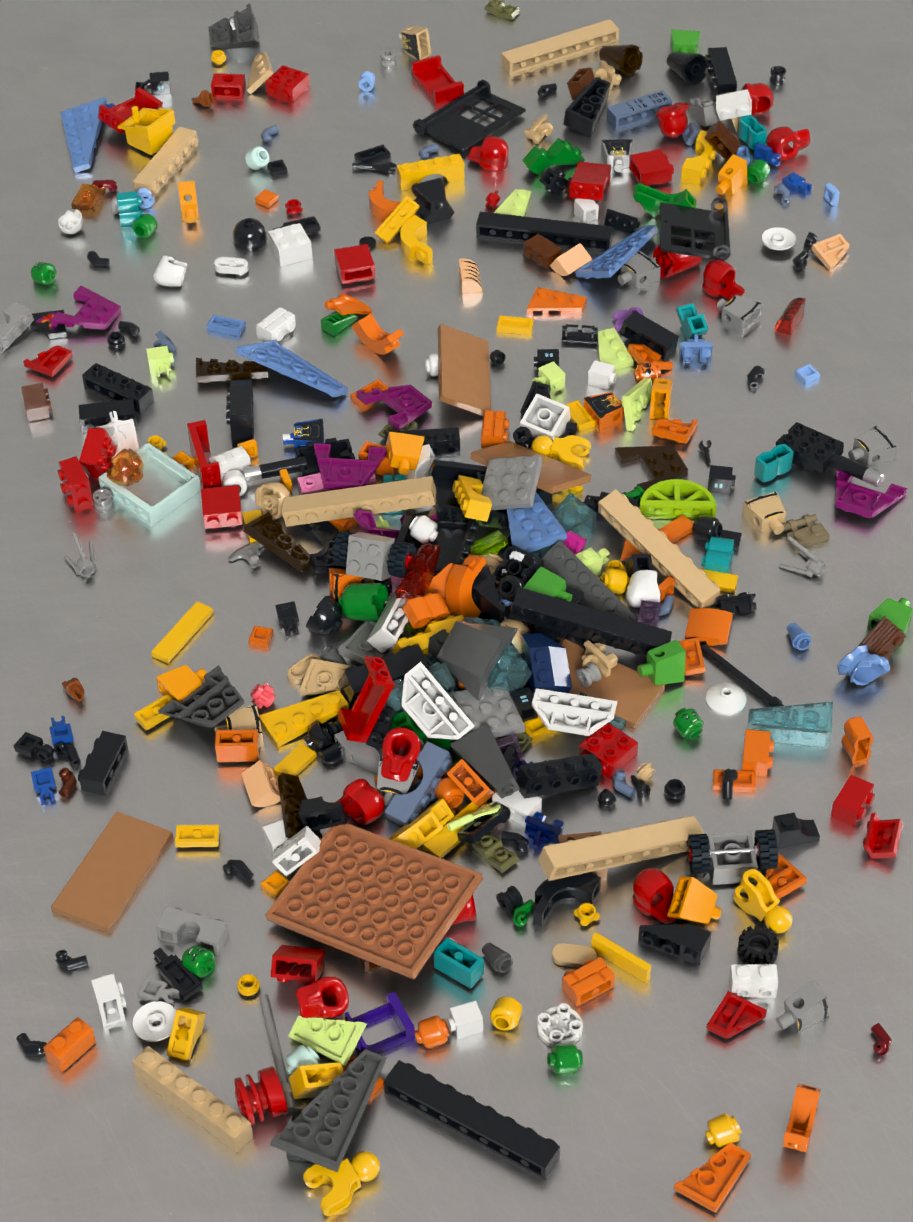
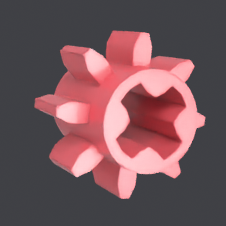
(263, 695)

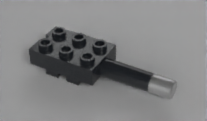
(820, 451)
(304, 461)

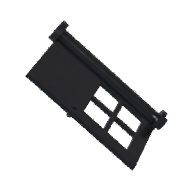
(460, 131)
(696, 220)

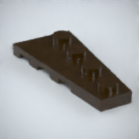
(231, 370)
(272, 537)
(291, 796)

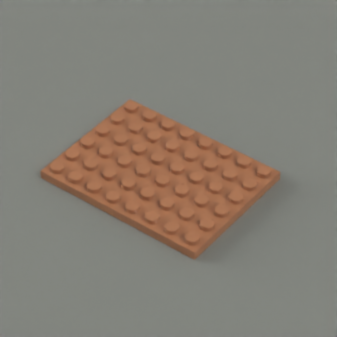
(375, 899)

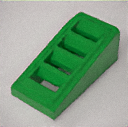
(334, 323)

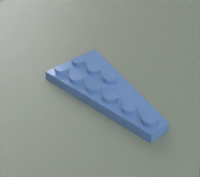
(81, 131)
(614, 258)
(288, 363)
(534, 526)

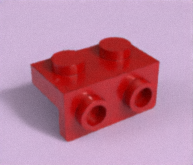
(882, 837)

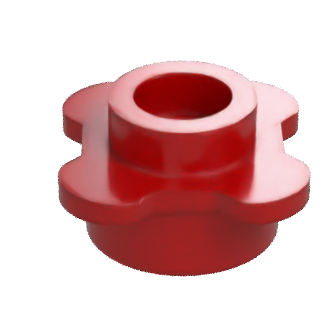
(492, 199)
(293, 206)

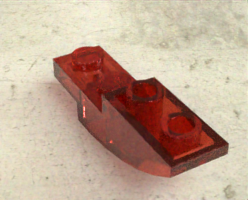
(420, 572)

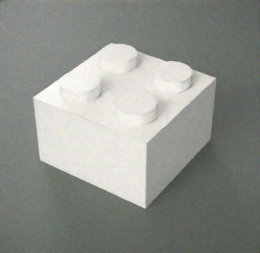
(290, 244)
(546, 417)

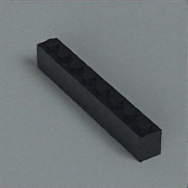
(559, 232)
(587, 622)
(472, 1119)

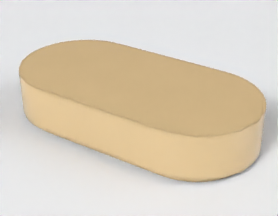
(297, 671)
(572, 955)

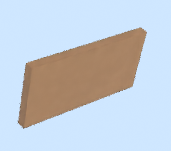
(463, 370)
(553, 475)
(633, 693)
(112, 872)

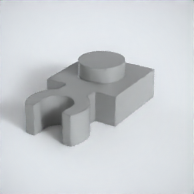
(156, 990)

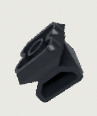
(432, 201)
(519, 564)

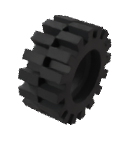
(758, 936)

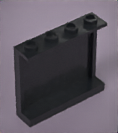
(447, 506)
(453, 537)

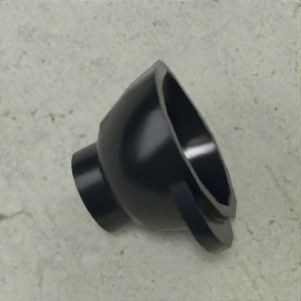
(318, 736)

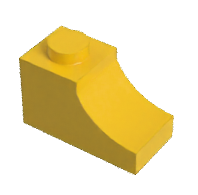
(185, 1032)
(312, 1079)

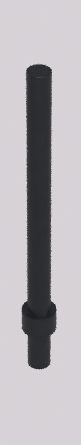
(772, 701)

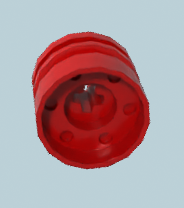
(260, 1096)

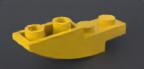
(422, 638)
(424, 826)

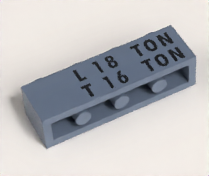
(637, 110)

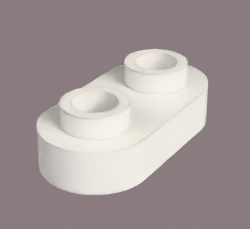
(231, 265)

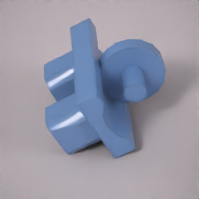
(695, 347)

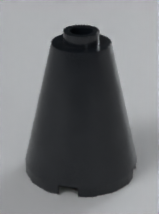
(688, 66)

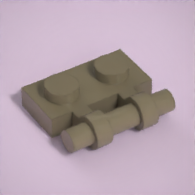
(807, 536)

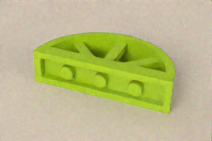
(656, 505)

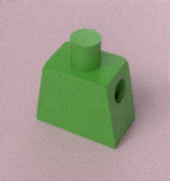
(684, 41)
(549, 584)
(897, 612)
(665, 664)

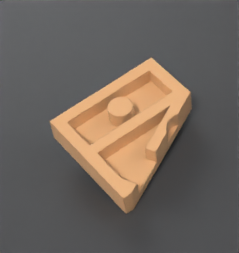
(831, 250)

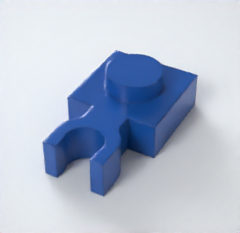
(765, 153)
(796, 182)
(61, 731)
(43, 782)

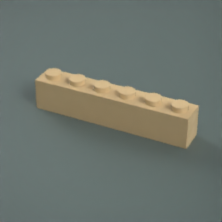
(166, 160)
(192, 1099)

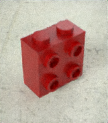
(287, 84)
(651, 167)
(354, 263)
(97, 452)
(75, 484)
(221, 507)
(611, 748)
(297, 964)

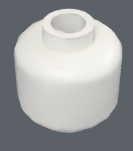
(431, 364)
(235, 477)
(423, 529)

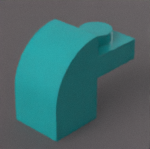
(691, 322)

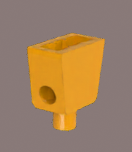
(732, 176)
(188, 208)
(661, 393)
(404, 451)
(180, 682)
(693, 902)

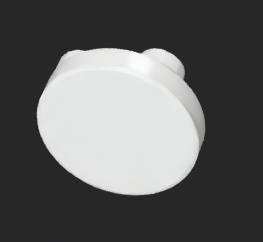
(559, 1025)

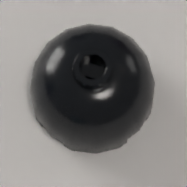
(249, 234)
(326, 617)

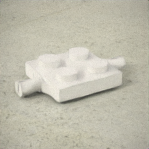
(122, 433)

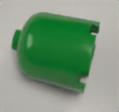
(363, 601)

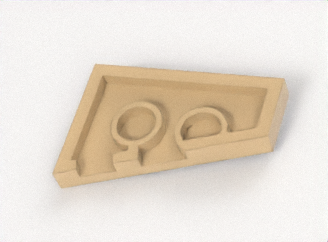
(260, 72)
(322, 677)

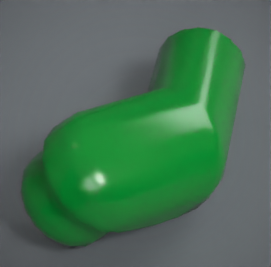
(520, 913)

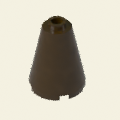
(622, 57)

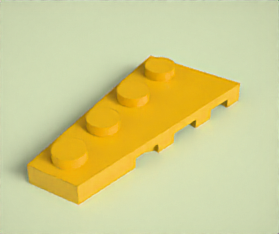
(296, 719)

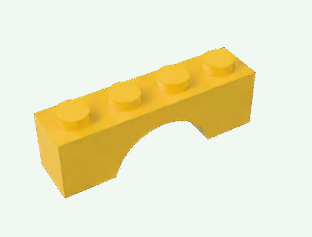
(696, 168)
(412, 173)
(469, 497)

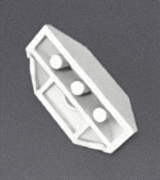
(432, 706)
(572, 712)

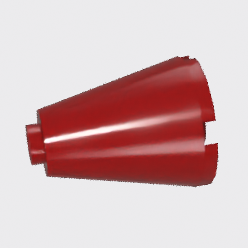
(674, 263)

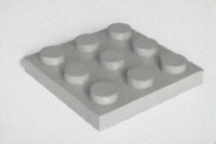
(512, 481)
(358, 647)
(493, 709)

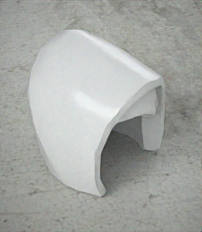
(169, 272)
(643, 587)

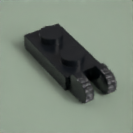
(482, 825)

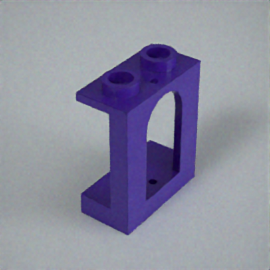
(391, 1009)

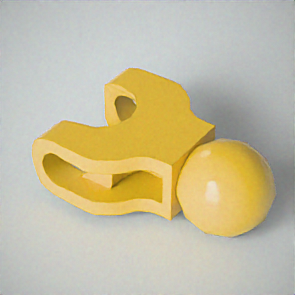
(563, 449)
(762, 902)
(345, 1182)

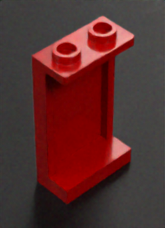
(436, 80)
(118, 114)
(590, 180)
(199, 444)
(369, 704)

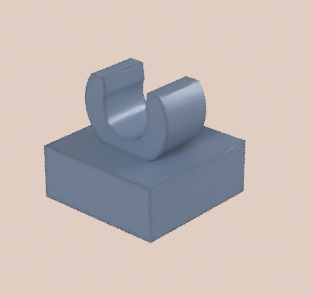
(690, 134)
(164, 340)

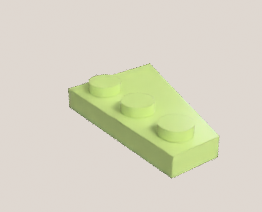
(516, 203)
(613, 350)
(635, 400)
(329, 1037)

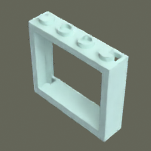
(140, 508)

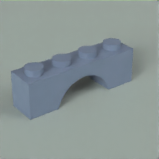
(407, 807)

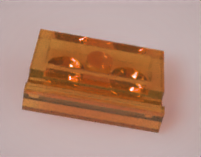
(88, 197)

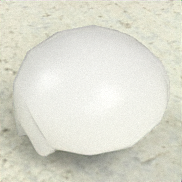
(71, 222)

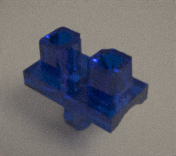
(541, 831)

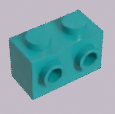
(458, 962)

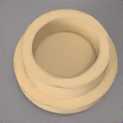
(645, 771)

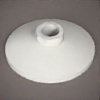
(778, 238)
(726, 699)
(151, 1015)

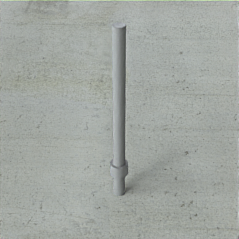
(276, 1051)

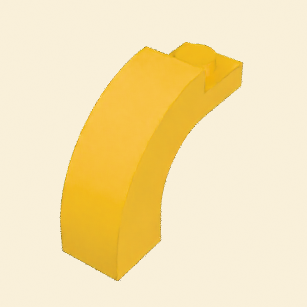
(410, 234)

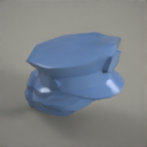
(863, 666)

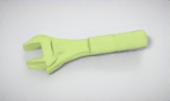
(483, 810)

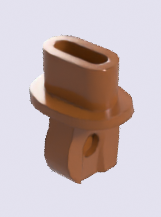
(205, 98)
(74, 689)

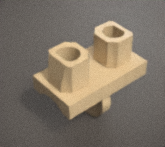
(608, 74)
(539, 129)
(595, 654)

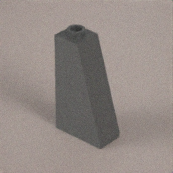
(485, 757)

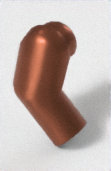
(68, 780)

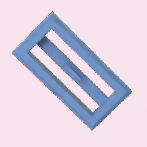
(226, 325)

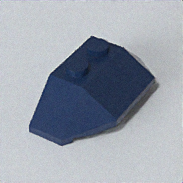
(547, 663)

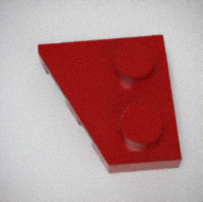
(50, 361)
(734, 1016)

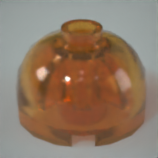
(126, 468)

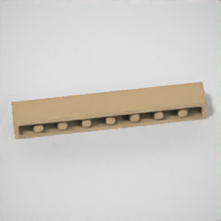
(559, 47)
(345, 502)
(664, 555)
(617, 848)

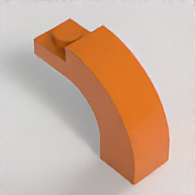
(378, 204)
(374, 337)
(459, 587)
(801, 1117)

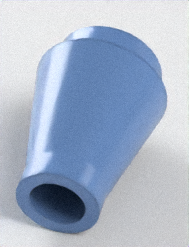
(800, 639)

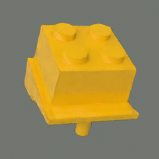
(148, 128)

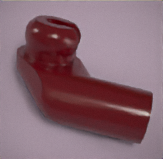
(111, 184)
(883, 1041)

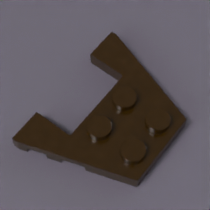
(659, 461)

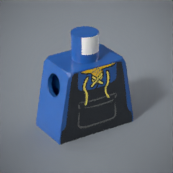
(304, 433)

